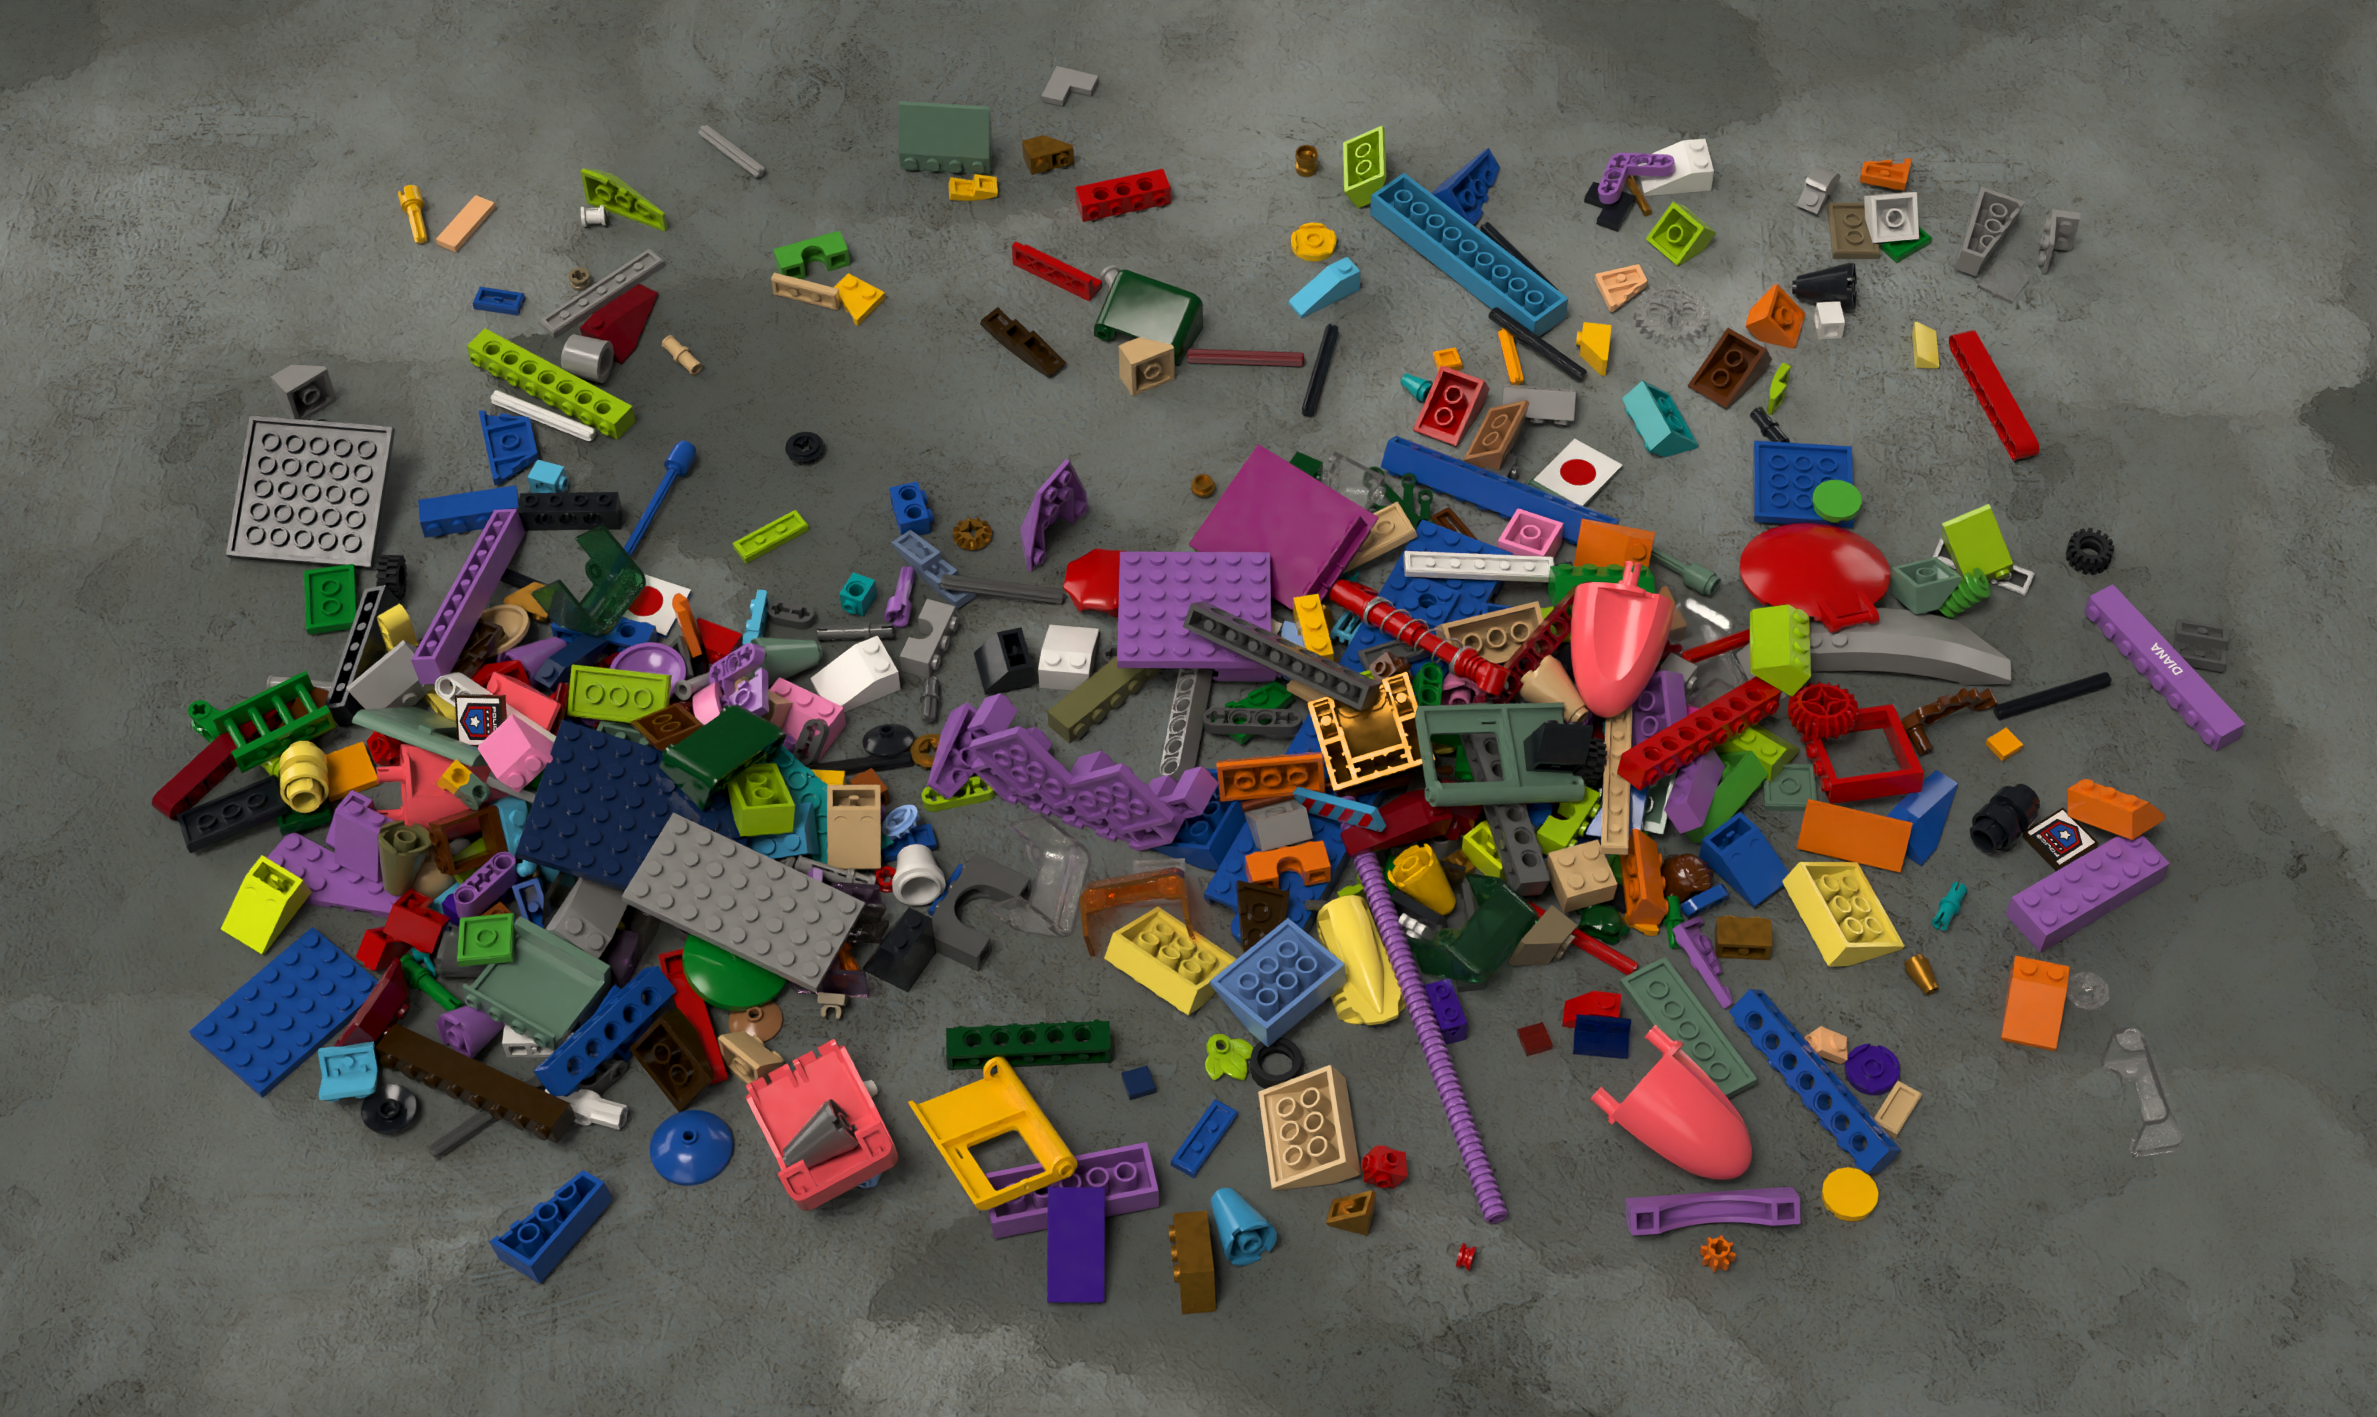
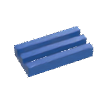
(497, 303)

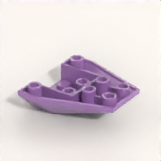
(1059, 496)

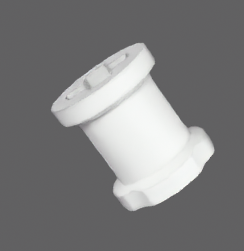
(593, 216)

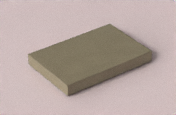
(1850, 232)

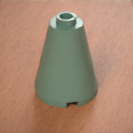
(787, 656)

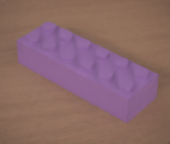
(2086, 890)
(1123, 1172)

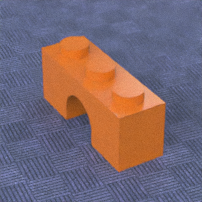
(1307, 860)

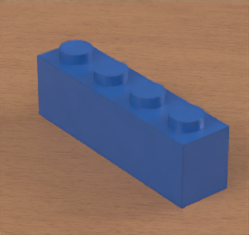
(464, 511)

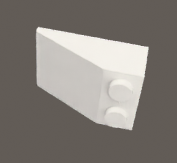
(1692, 171)
(1067, 657)
(858, 675)

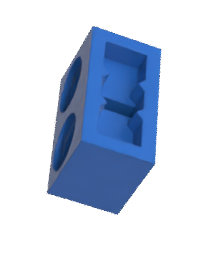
(910, 509)

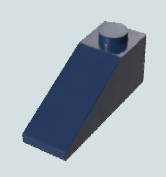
(558, 666)

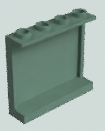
(542, 988)

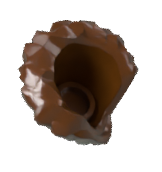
(1685, 875)

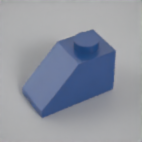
(531, 899)

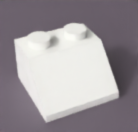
(1892, 216)

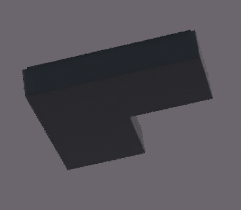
(1612, 214)

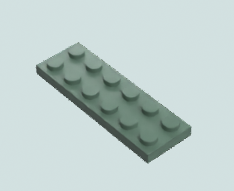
(1671, 1005)

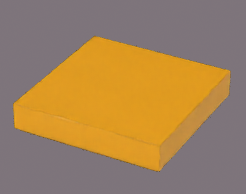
(349, 770)

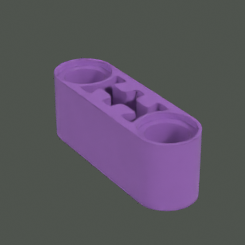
(486, 885)

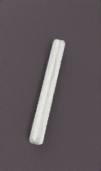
(543, 416)

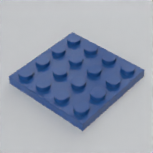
(1788, 476)

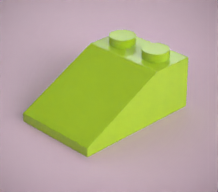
(761, 801)

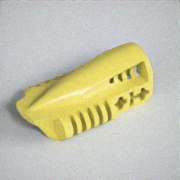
(1371, 985)

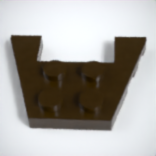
(478, 647)

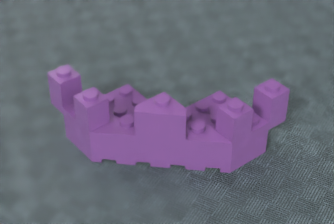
(1093, 793)

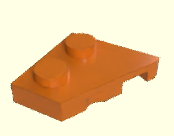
(1886, 174)

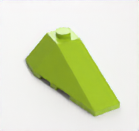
(620, 198)

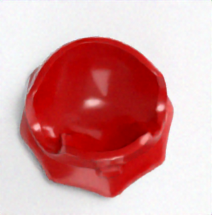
(1094, 581)

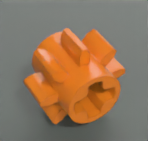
(1720, 1246)

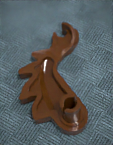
(1929, 714)

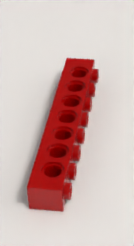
(1698, 733)

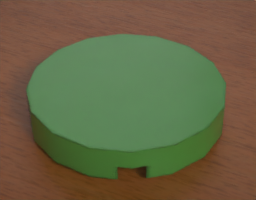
(1836, 501)

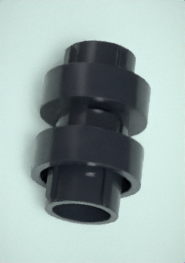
(2004, 818)

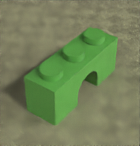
(827, 249)

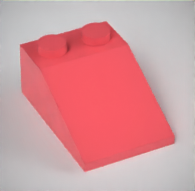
(525, 699)

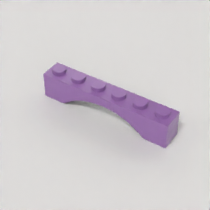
(1669, 1212)

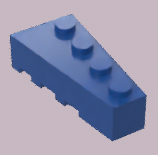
(553, 1227)

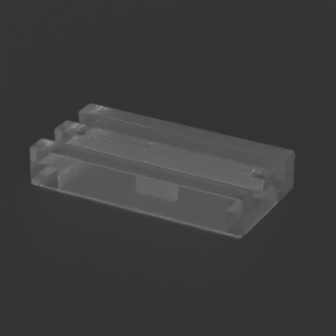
(1719, 620)

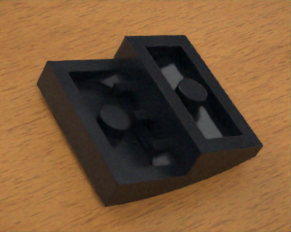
(1418, 911)

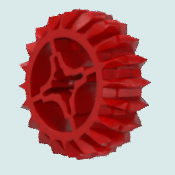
(1823, 710)

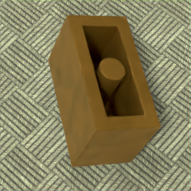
(1743, 938)

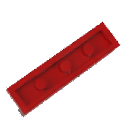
(1055, 271)

